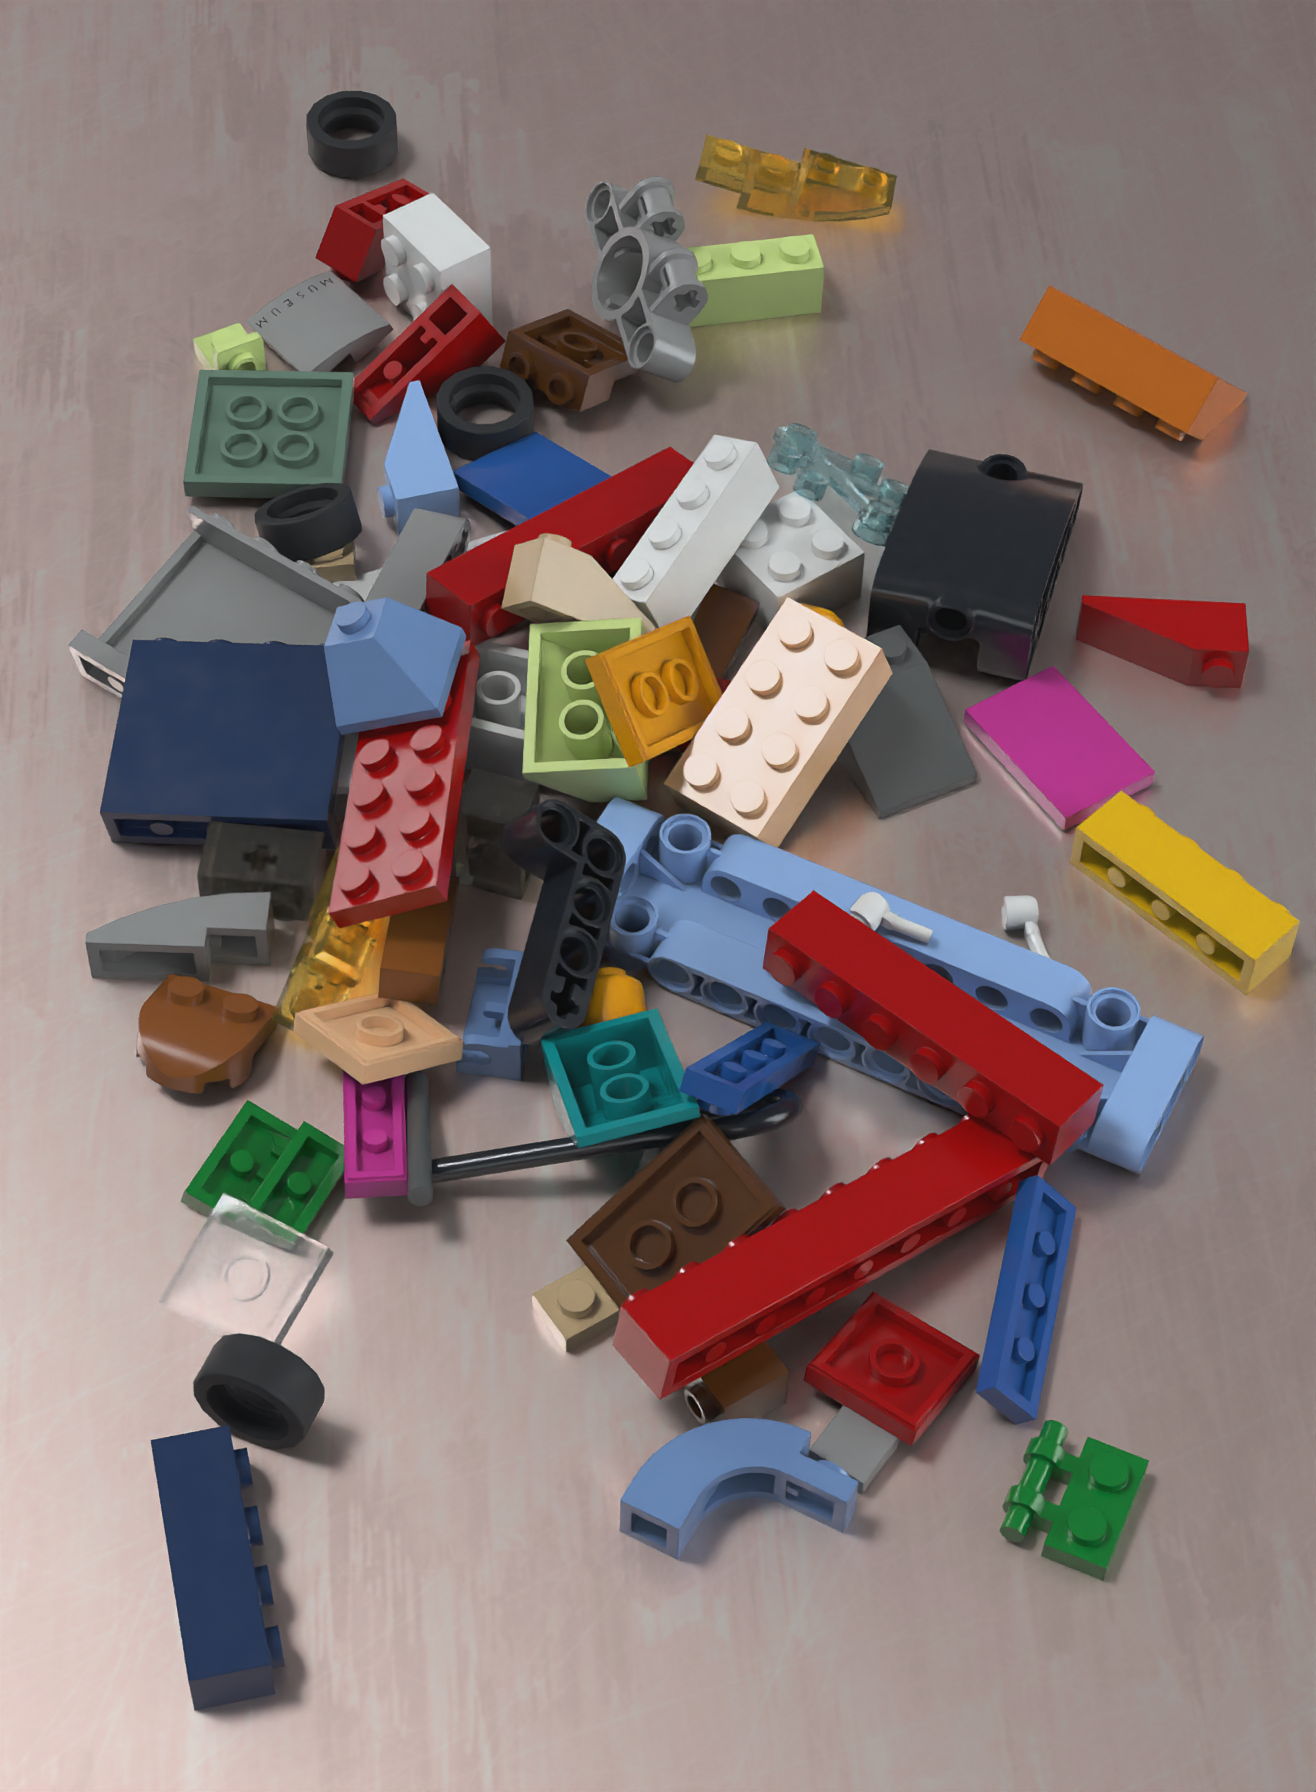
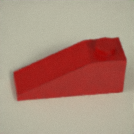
(356, 230)
(431, 349)
(1174, 638)

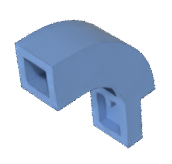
(727, 1464)

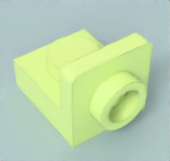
(231, 349)

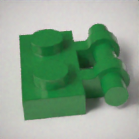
(1093, 1508)

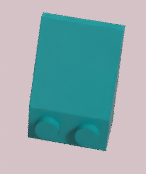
(616, 1079)

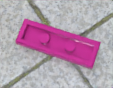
(374, 1138)

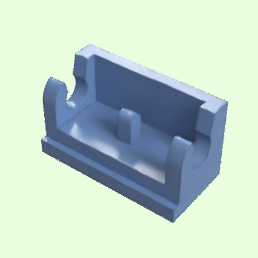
(488, 1040)

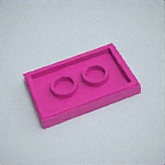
(1058, 747)

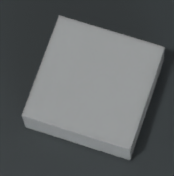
(854, 1446)

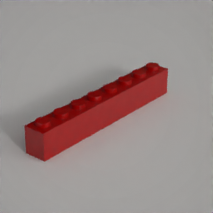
(818, 1253)

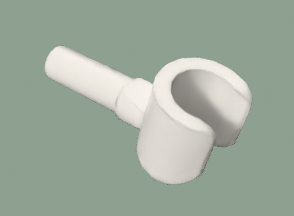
(875, 911)
(1022, 914)

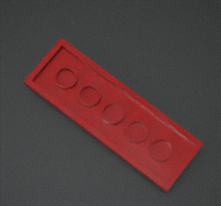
(405, 810)

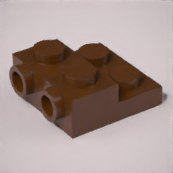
(567, 359)

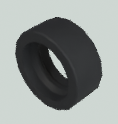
(352, 110)
(483, 386)
(310, 521)
(259, 1390)

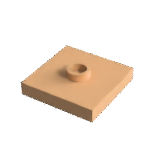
(378, 1037)

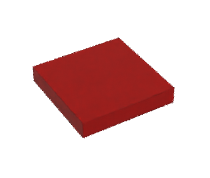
(891, 1368)

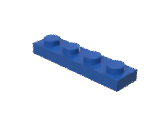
(748, 1068)
(1026, 1300)

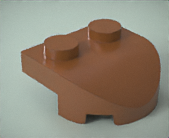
(200, 1034)

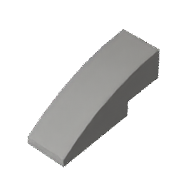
(184, 938)

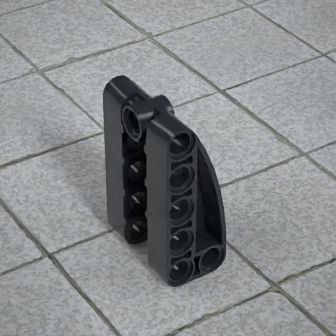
(976, 557)

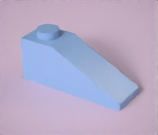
(417, 465)

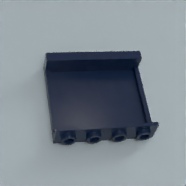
(222, 740)

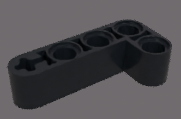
(572, 917)

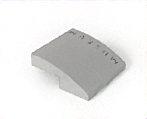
(319, 324)

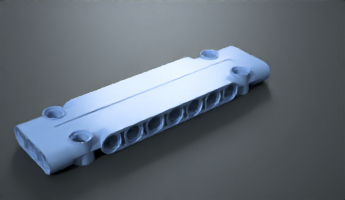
(702, 929)

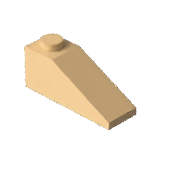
(562, 584)

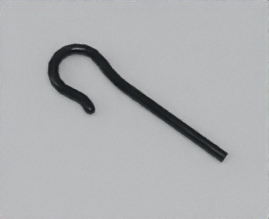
(763, 1116)

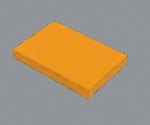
(655, 689)

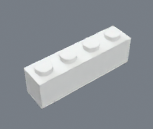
(698, 530)

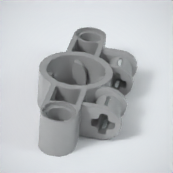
(645, 275)

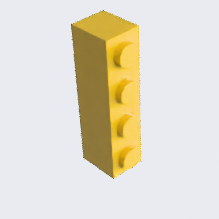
(1184, 892)

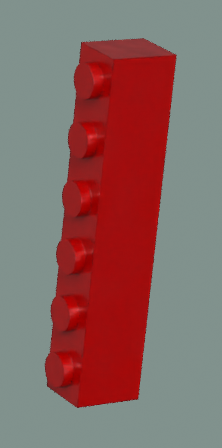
(598, 521)
(932, 1027)

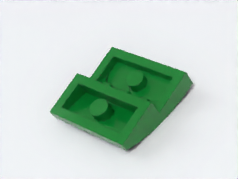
(269, 1168)

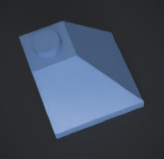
(389, 664)

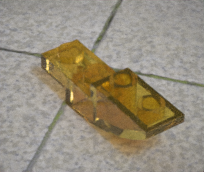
(807, 190)
(328, 959)

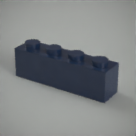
(213, 1568)

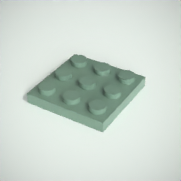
(268, 432)

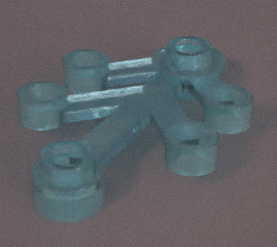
(799, 447)

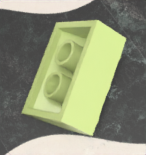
(759, 279)
(566, 726)

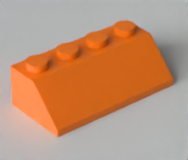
(1129, 365)

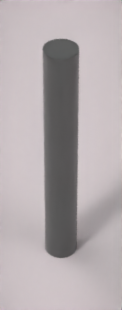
(418, 1139)

